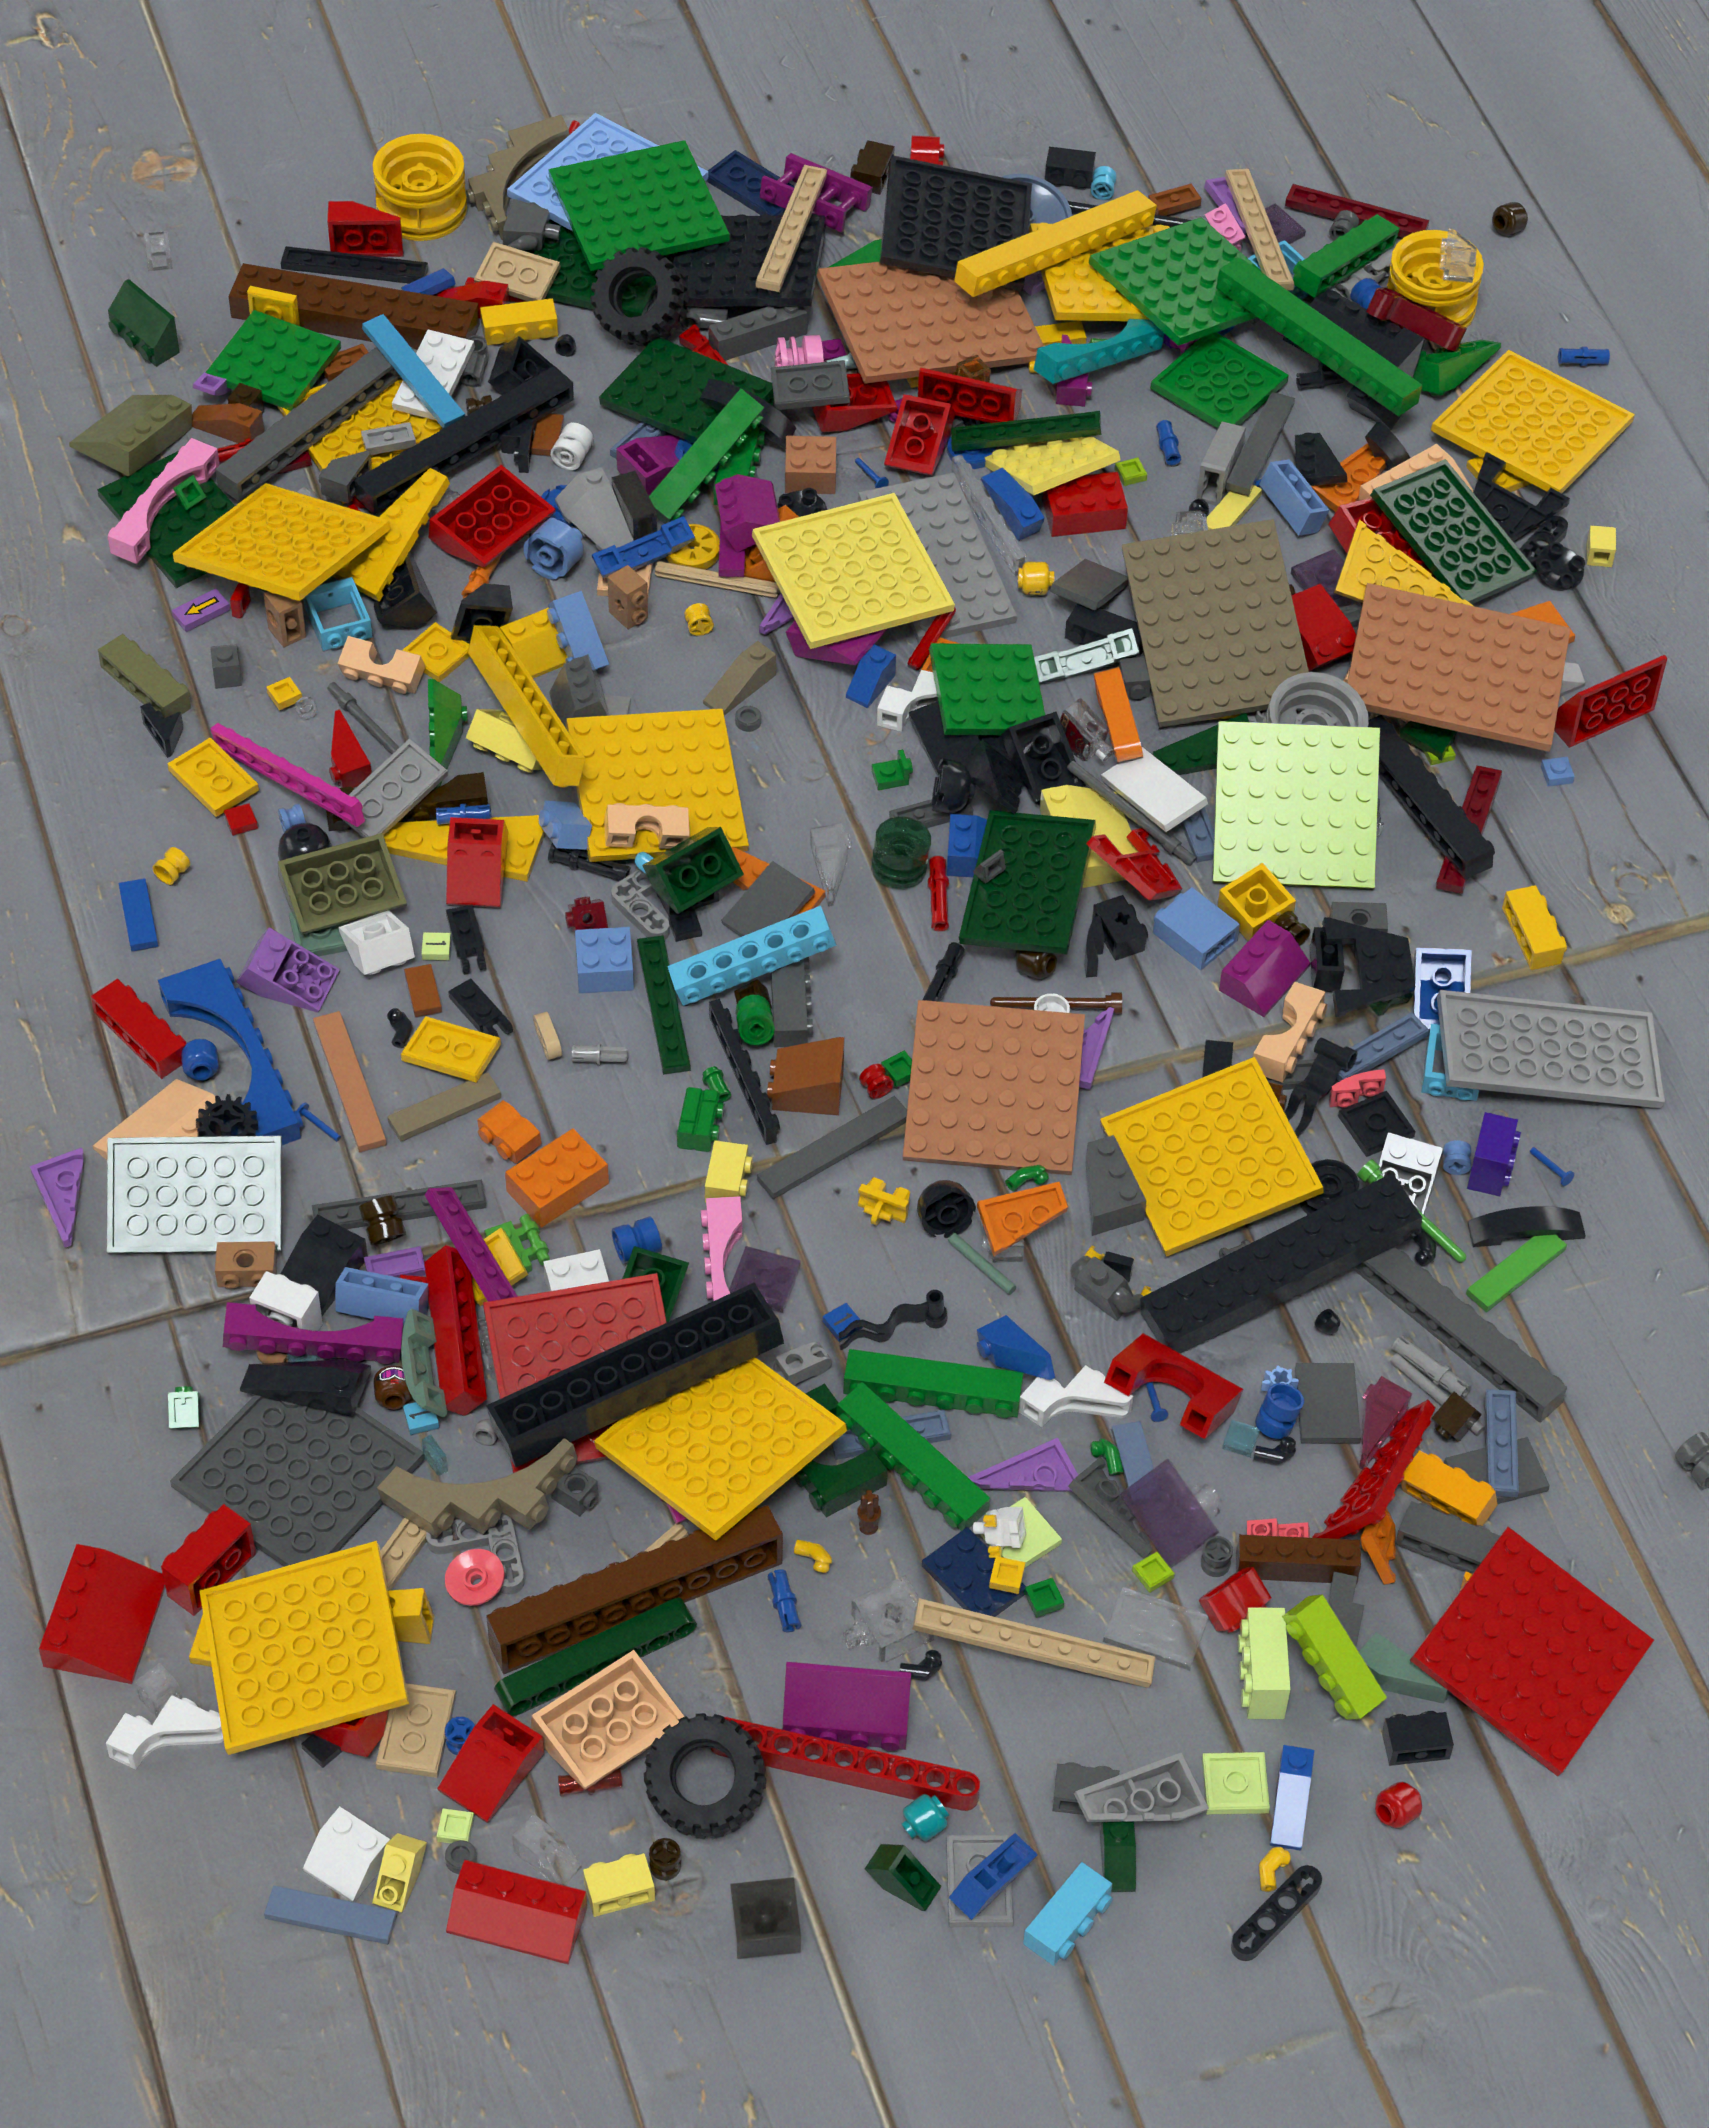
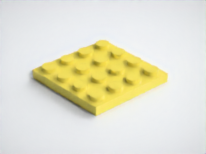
(1053, 462)

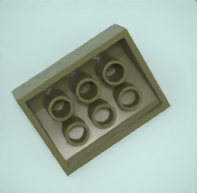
(135, 431)
(341, 883)

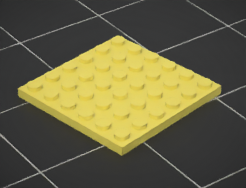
(852, 570)

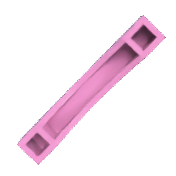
(132, 534)
(724, 1230)

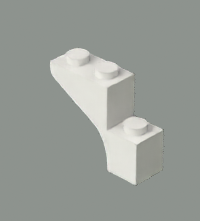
(897, 703)
(1083, 1394)
(176, 1724)

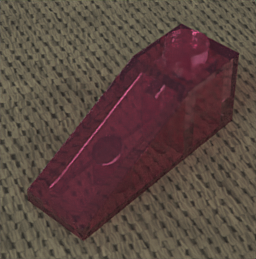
(1382, 1411)

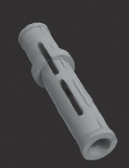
(1441, 1375)

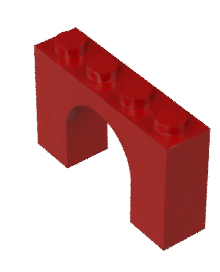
(1151, 1361)

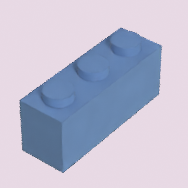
(1294, 497)
(576, 629)
(377, 1294)

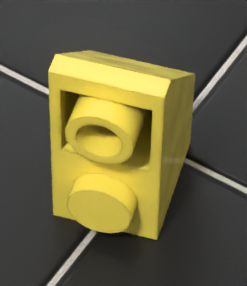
(399, 1871)

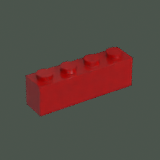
(139, 1027)

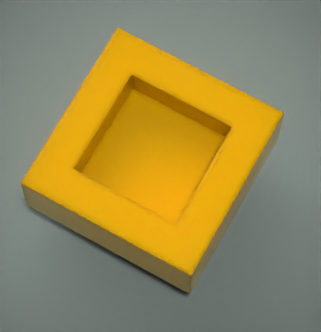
(284, 693)
(1007, 1575)

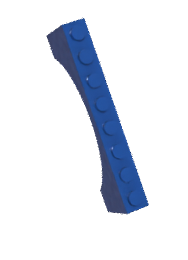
(210, 997)

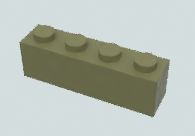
(143, 676)

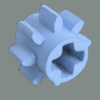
(1278, 1375)

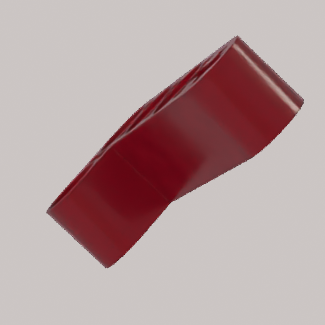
(1423, 321)

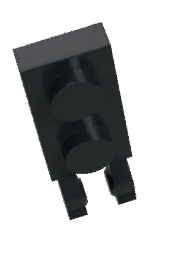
(466, 936)
(479, 1008)

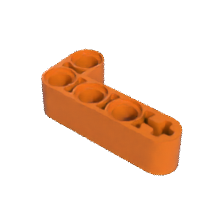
(1118, 714)

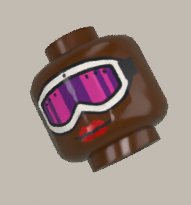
(391, 1387)

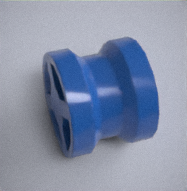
(460, 1728)

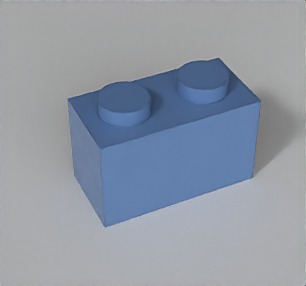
(565, 824)

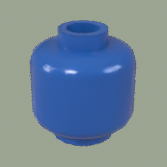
(200, 1059)

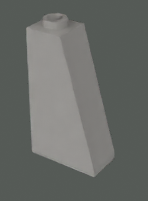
(1220, 462)

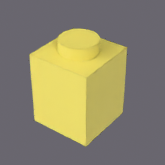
(1601, 546)

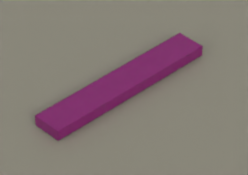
(469, 1243)

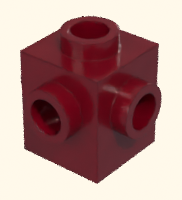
(583, 905)

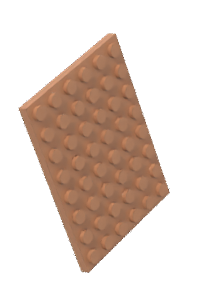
(925, 320)
(1459, 666)

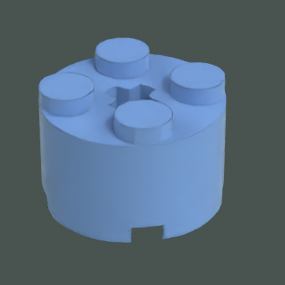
(554, 548)

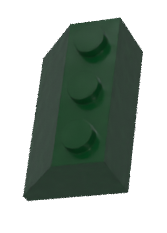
(143, 324)
(693, 869)
(669, 1271)

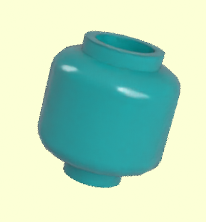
(925, 1817)

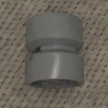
(1695, 1456)

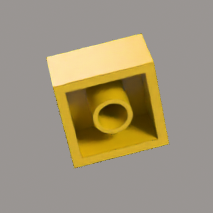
(1255, 899)

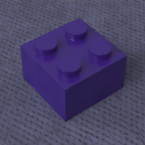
(1494, 1154)

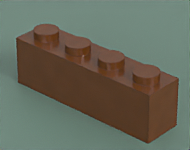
(1298, 1557)

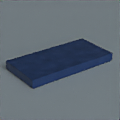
(742, 180)

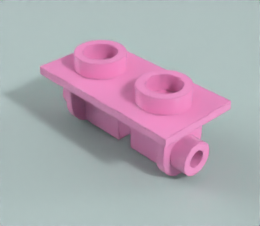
(1225, 223)

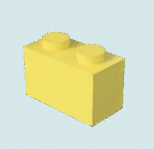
(727, 1170)
(618, 1884)

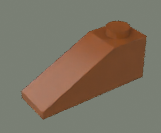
(229, 421)

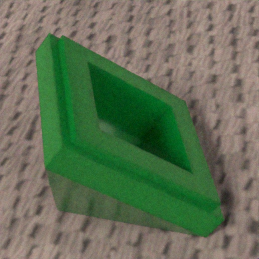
(189, 492)

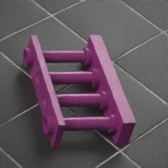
(836, 186)

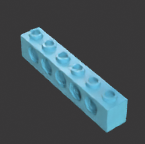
(751, 955)

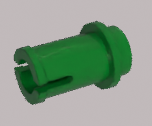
(714, 1079)

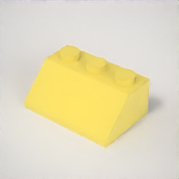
(496, 731)

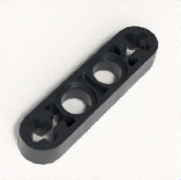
(1278, 1914)

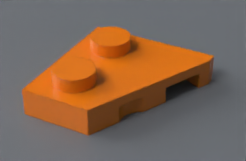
(1380, 1545)

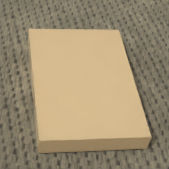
(525, 273)
(416, 1732)

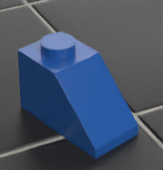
(872, 676)

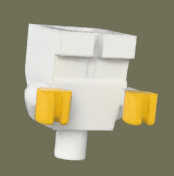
(1002, 1529)

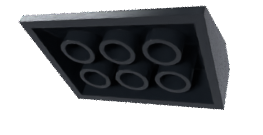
(1354, 320)

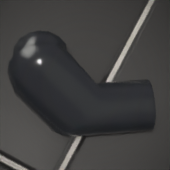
(401, 1025)
(1427, 1248)
(1278, 1454)
(925, 1668)

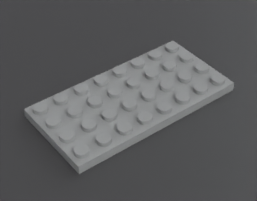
(957, 552)
(1549, 1049)

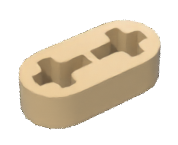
(547, 1035)

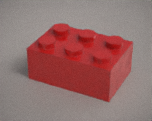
(1086, 505)
(208, 1558)

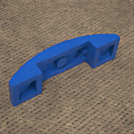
(645, 550)

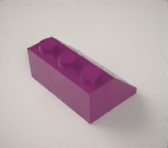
(745, 505)
(1264, 969)

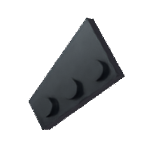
(1317, 460)

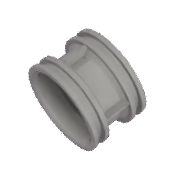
(1316, 700)

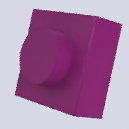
(833, 349)

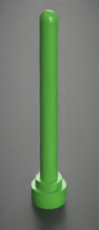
(1371, 1173)

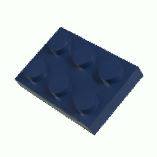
(965, 1573)

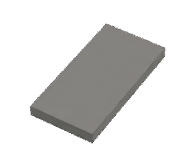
(396, 788)

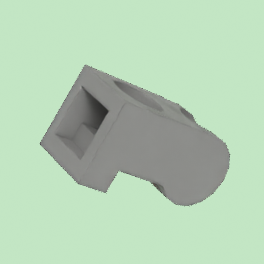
(802, 1363)

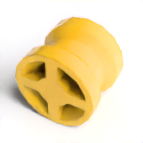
(698, 619)

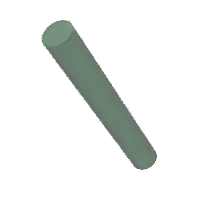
(982, 1263)

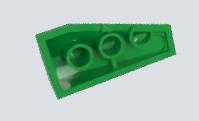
(1449, 368)
(445, 722)

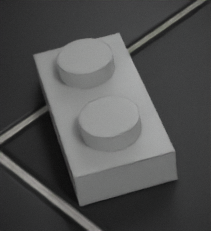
(388, 438)

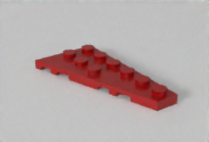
(1375, 1487)

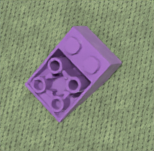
(287, 972)

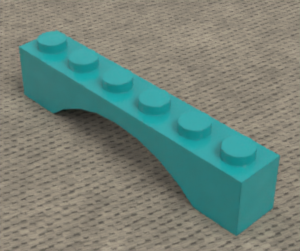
(1065, 361)

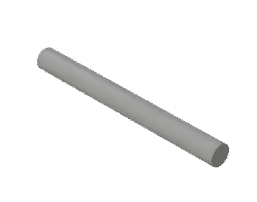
(1428, 1386)

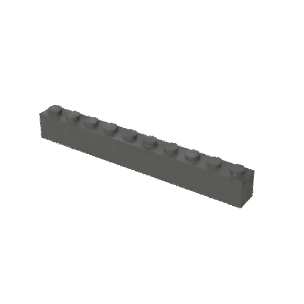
(306, 425)
(1464, 1331)

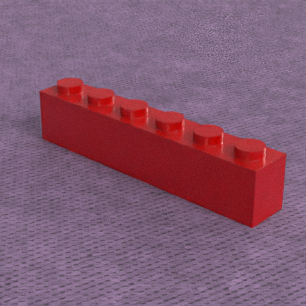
(455, 1331)

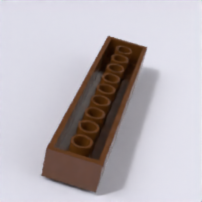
(342, 306)
(623, 1590)

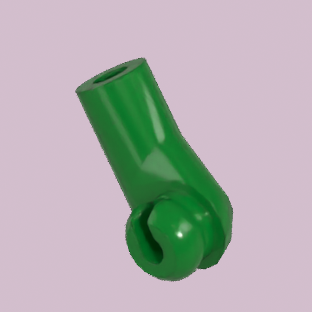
(1036, 1172)
(1110, 1453)

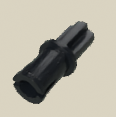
(1318, 379)

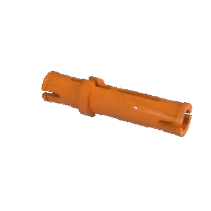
(480, 576)

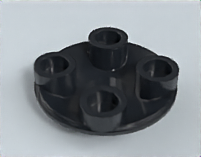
(803, 502)
(1560, 566)

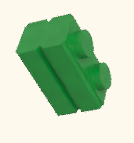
(699, 1119)

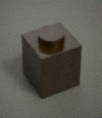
(248, 396)
(1455, 1417)

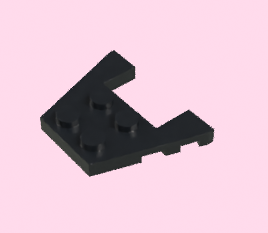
(1509, 510)
(1381, 962)

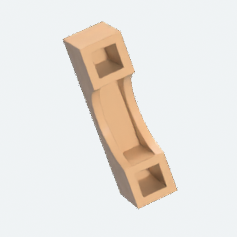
(1279, 1052)

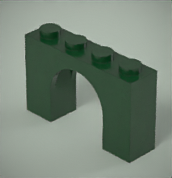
(843, 1484)

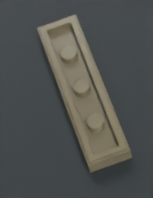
(444, 1107)

